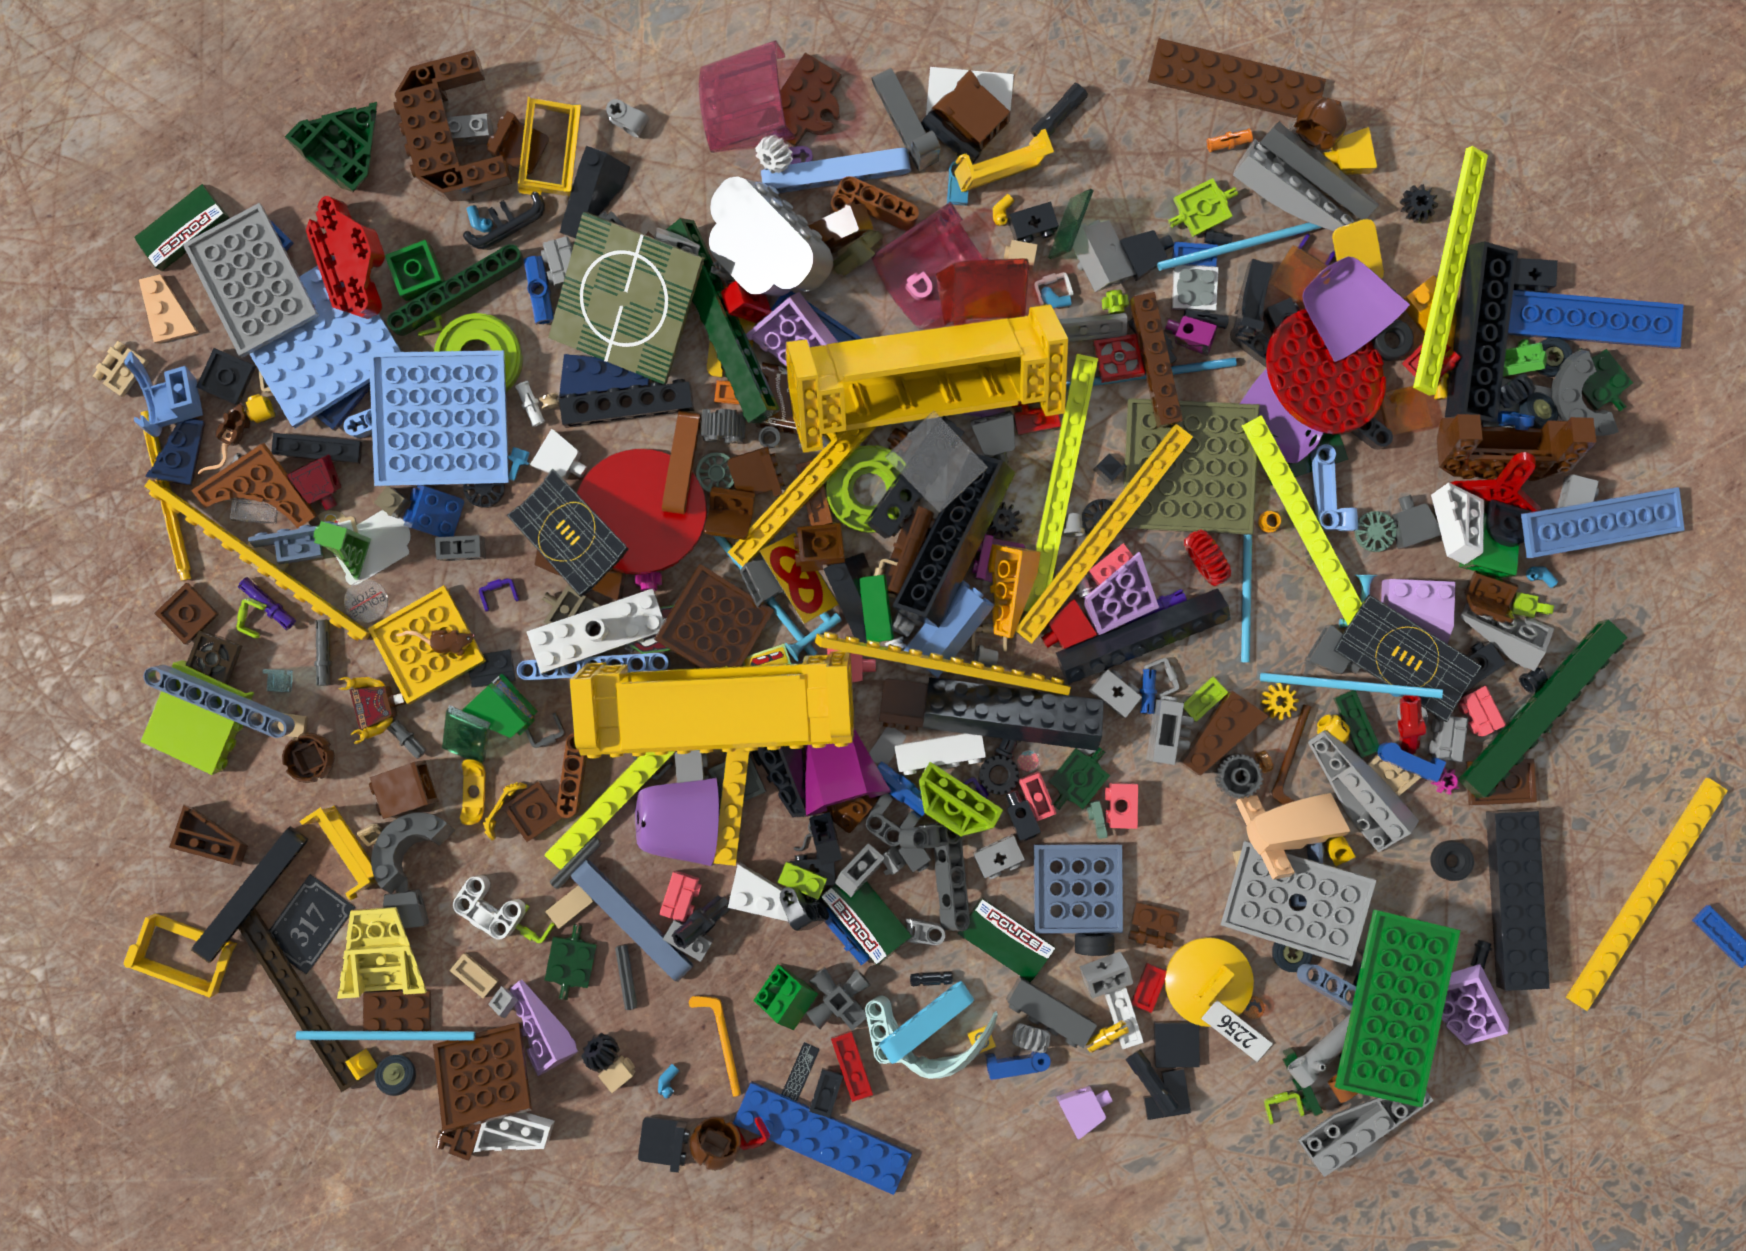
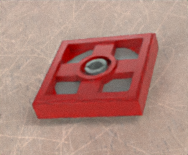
(1119, 358)

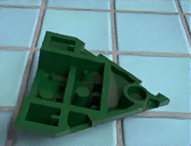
(338, 144)

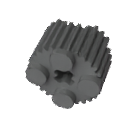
(723, 425)
(1226, 776)

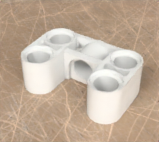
(482, 913)

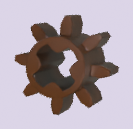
(897, 436)

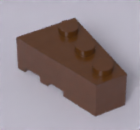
(843, 226)
(207, 839)

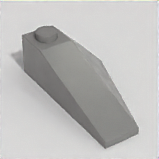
(1520, 641)

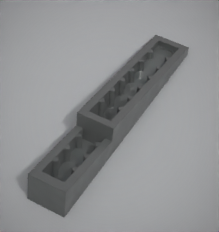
(1319, 170)

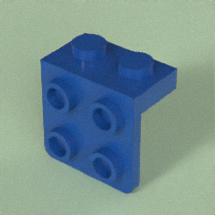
(433, 511)

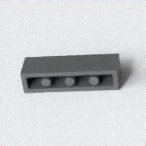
(1051, 1012)

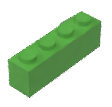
(345, 544)

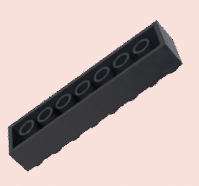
(1482, 331)
(953, 545)
(1013, 714)
(1517, 900)

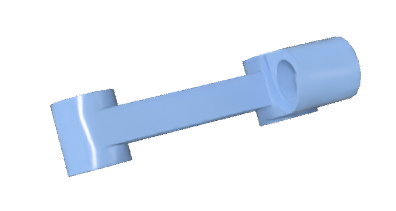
(1325, 493)

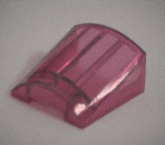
(742, 99)
(926, 248)

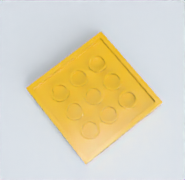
(413, 661)

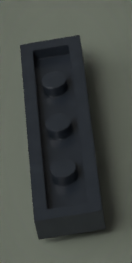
(316, 447)

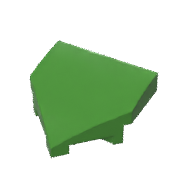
(1524, 358)

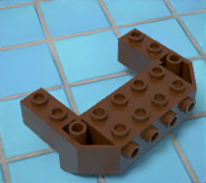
(428, 131)
(1484, 452)

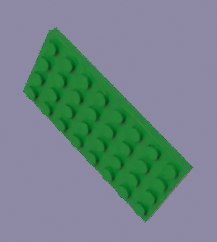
(1397, 1008)

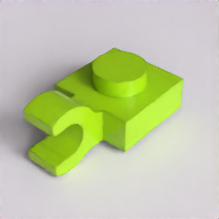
(1528, 605)

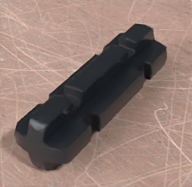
(930, 979)

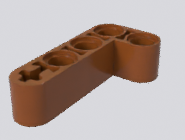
(875, 207)
(570, 774)

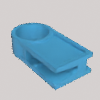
(954, 193)

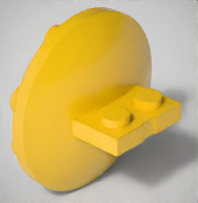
(1208, 972)

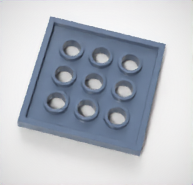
(1088, 922)

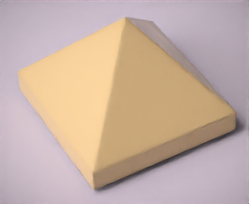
(370, 834)

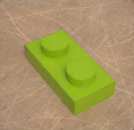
(1204, 698)
(805, 880)

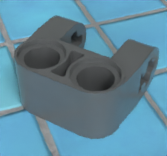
(887, 825)

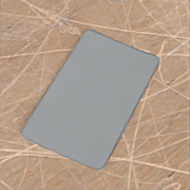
(884, 747)

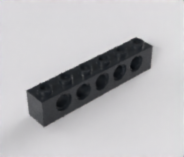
(570, 404)
(879, 519)

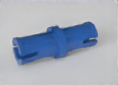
(1148, 691)

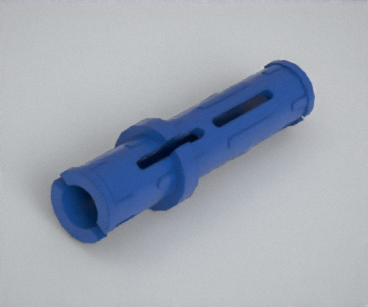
(860, 954)

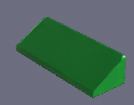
(876, 608)

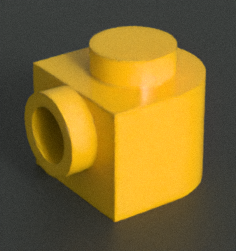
(259, 408)
(1339, 850)

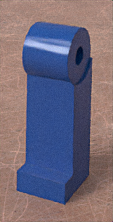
(1393, 754)
(1016, 1065)

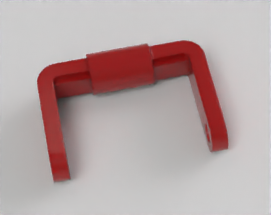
(759, 1141)

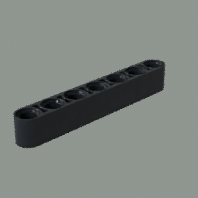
(249, 894)

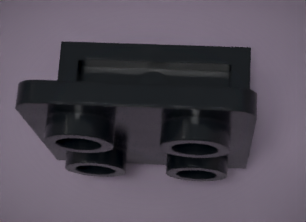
(663, 1142)

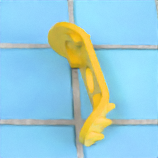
(472, 807)
(490, 823)

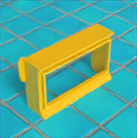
(1002, 166)
(528, 186)
(346, 846)
(136, 958)

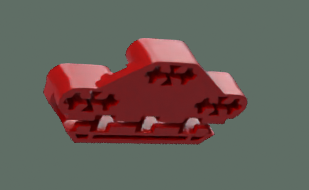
(355, 253)

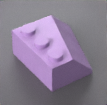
(787, 323)
(1121, 597)
(1423, 602)
(1473, 1007)

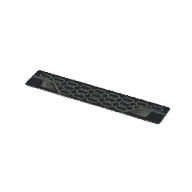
(800, 1071)

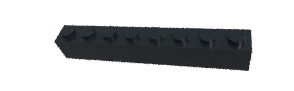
(1143, 636)

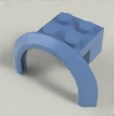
(166, 402)

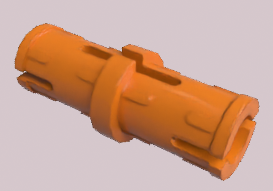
(1229, 140)

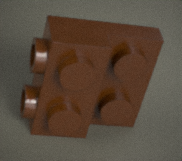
(818, 546)

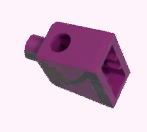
(1198, 340)

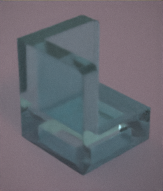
(279, 680)

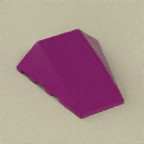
(840, 775)

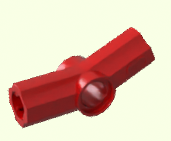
(1411, 724)

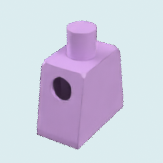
(1084, 1109)

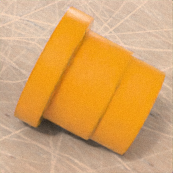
(1262, 523)

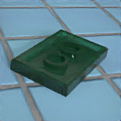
(465, 734)

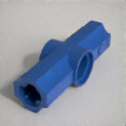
(537, 277)
(902, 788)

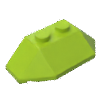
(956, 803)

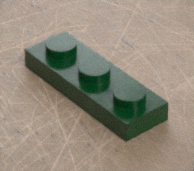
(1356, 718)
(1309, 1101)

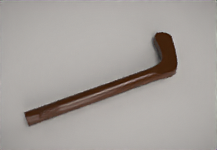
(1277, 791)

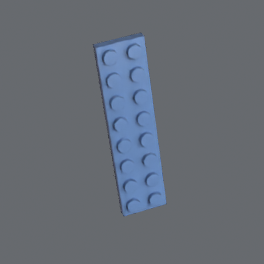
(1602, 522)

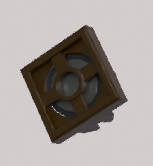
(214, 658)

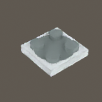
(1195, 288)

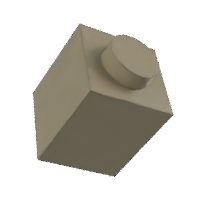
(392, 502)

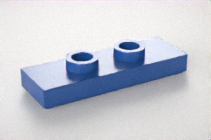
(1722, 935)

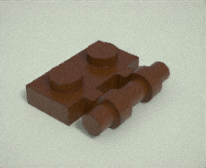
(1155, 918)
(462, 1143)

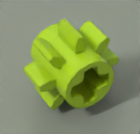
(1115, 302)

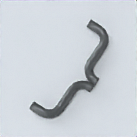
(806, 838)

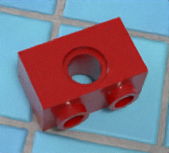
(745, 304)

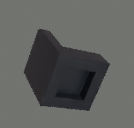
(1109, 468)

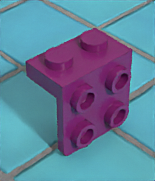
(980, 567)

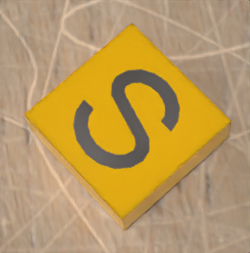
(975, 1034)

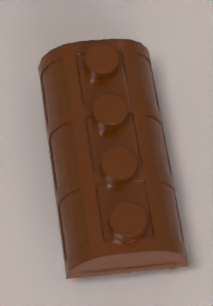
(908, 547)

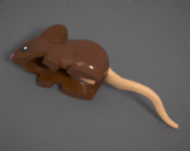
(230, 432)
(445, 642)

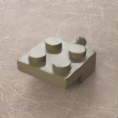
(568, 605)

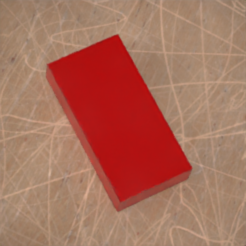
(1148, 987)

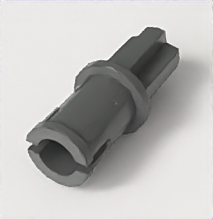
(407, 739)

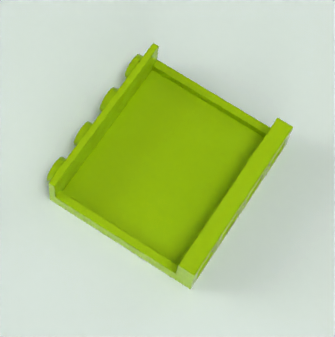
(191, 731)

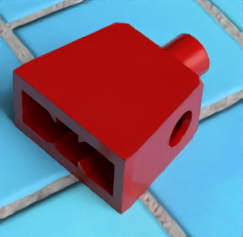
(1068, 627)

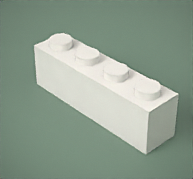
(939, 751)

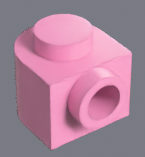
(919, 286)

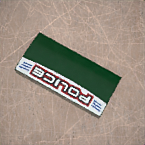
(184, 221)
(868, 921)
(1007, 940)

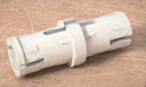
(530, 403)

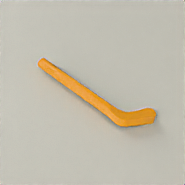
(716, 1005)

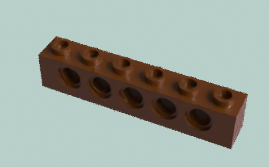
(1155, 360)

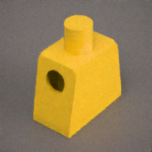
(1354, 153)

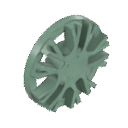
(715, 471)
(1375, 531)

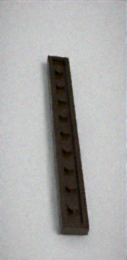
(296, 998)

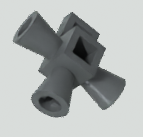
(839, 999)

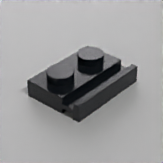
(496, 664)

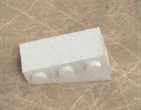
(1460, 522)
(756, 894)
(516, 1132)

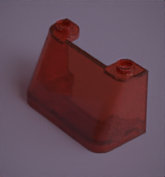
(983, 290)

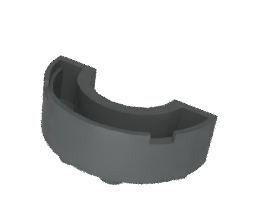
(1567, 393)
(397, 839)

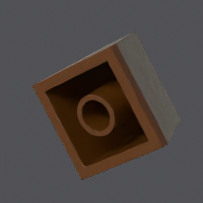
(403, 789)

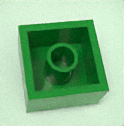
(414, 270)

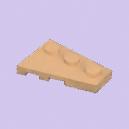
(164, 312)

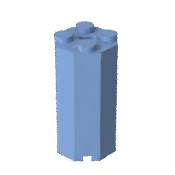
(958, 625)

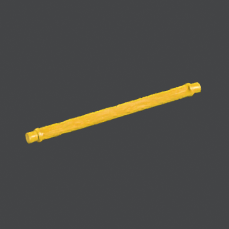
(171, 517)

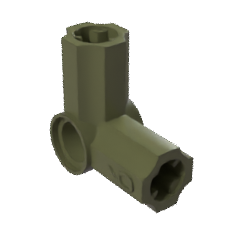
(858, 252)

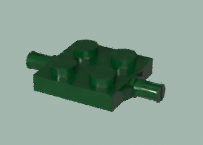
(1606, 382)
(1079, 778)
(570, 961)

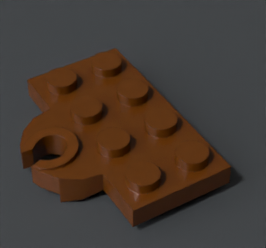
(808, 97)

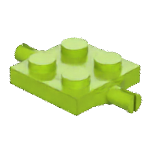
(1203, 207)

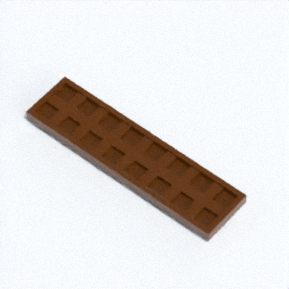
(1233, 79)

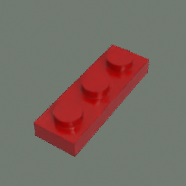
(851, 1066)

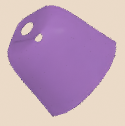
(1350, 306)
(1290, 431)
(679, 820)

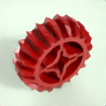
(1207, 557)

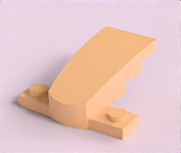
(1290, 827)

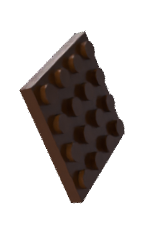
(713, 622)
(482, 1077)

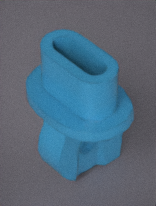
(518, 457)

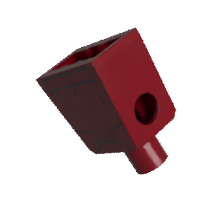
(317, 481)

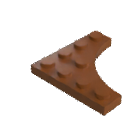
(257, 478)

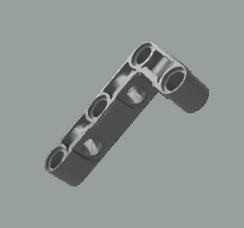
(948, 870)

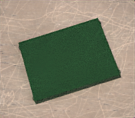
(1070, 224)

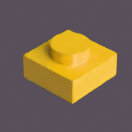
(361, 1064)

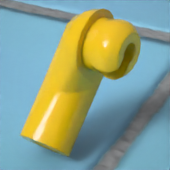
(999, 210)

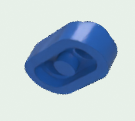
(1511, 418)

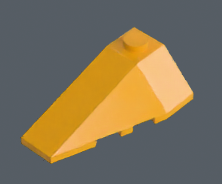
(1420, 305)
(1013, 578)

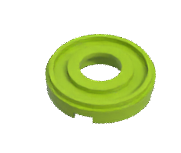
(487, 329)
(841, 484)

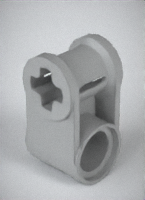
(629, 119)
(922, 931)

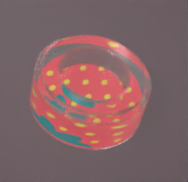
(1028, 761)

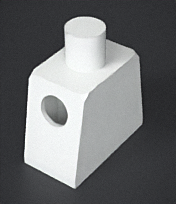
(560, 456)

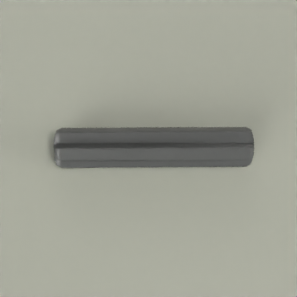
(584, 853)
(626, 977)

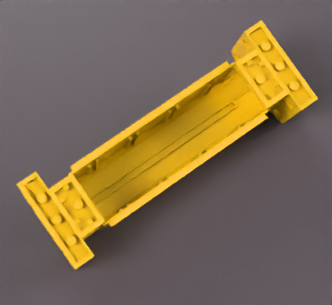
(925, 372)
(713, 707)

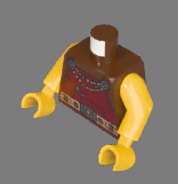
(373, 705)

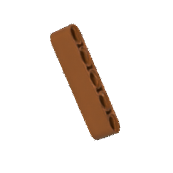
(681, 462)

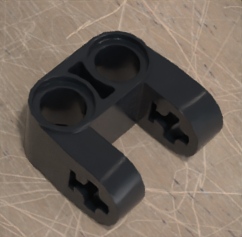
(802, 912)

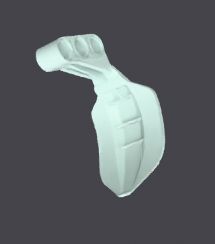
(920, 1065)

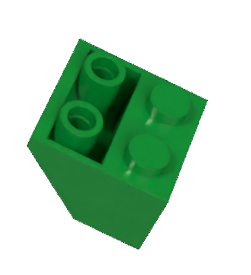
(785, 997)

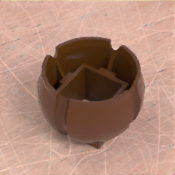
(1321, 122)
(296, 763)
(721, 1135)

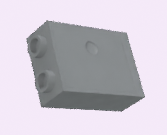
(1102, 255)
(1166, 731)

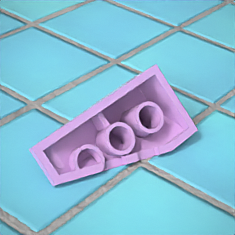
(547, 1037)

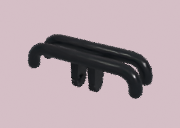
(512, 226)

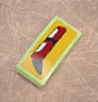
(773, 656)

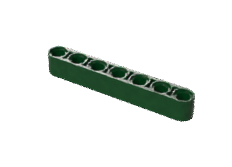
(444, 290)

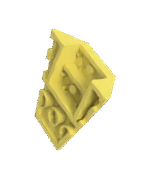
(378, 955)

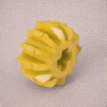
(1280, 692)

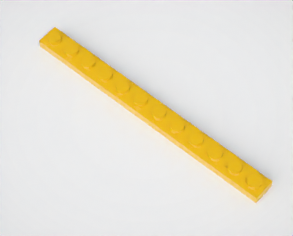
(1103, 533)
(250, 556)
(936, 661)
(1646, 894)

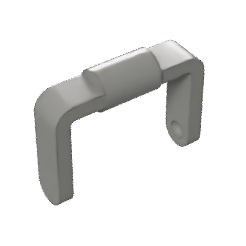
(1171, 674)

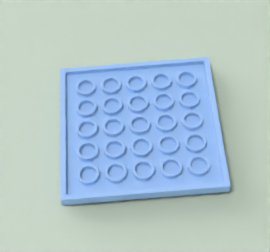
(323, 357)
(439, 417)

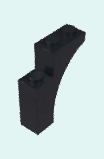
(1251, 300)

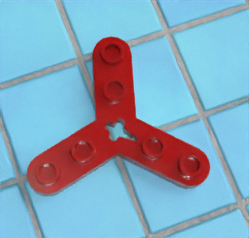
(1510, 479)

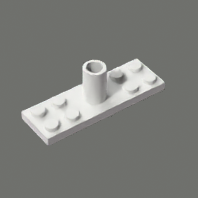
(620, 625)

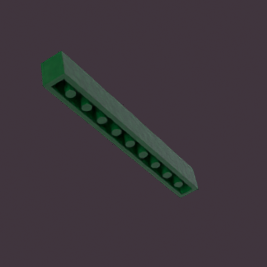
(728, 336)
(1542, 709)

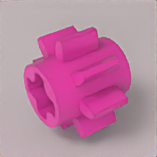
(649, 581)
(1452, 781)

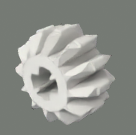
(774, 154)

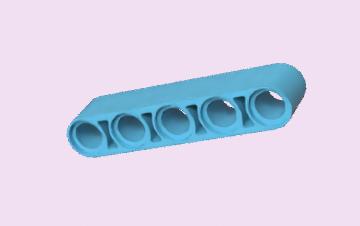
(926, 1022)

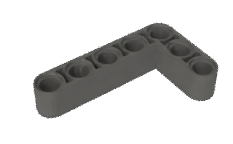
(921, 146)

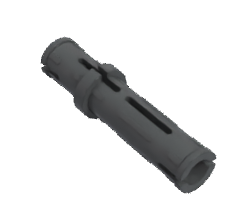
(322, 653)

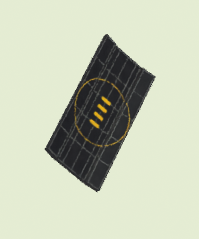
(568, 533)
(1406, 655)

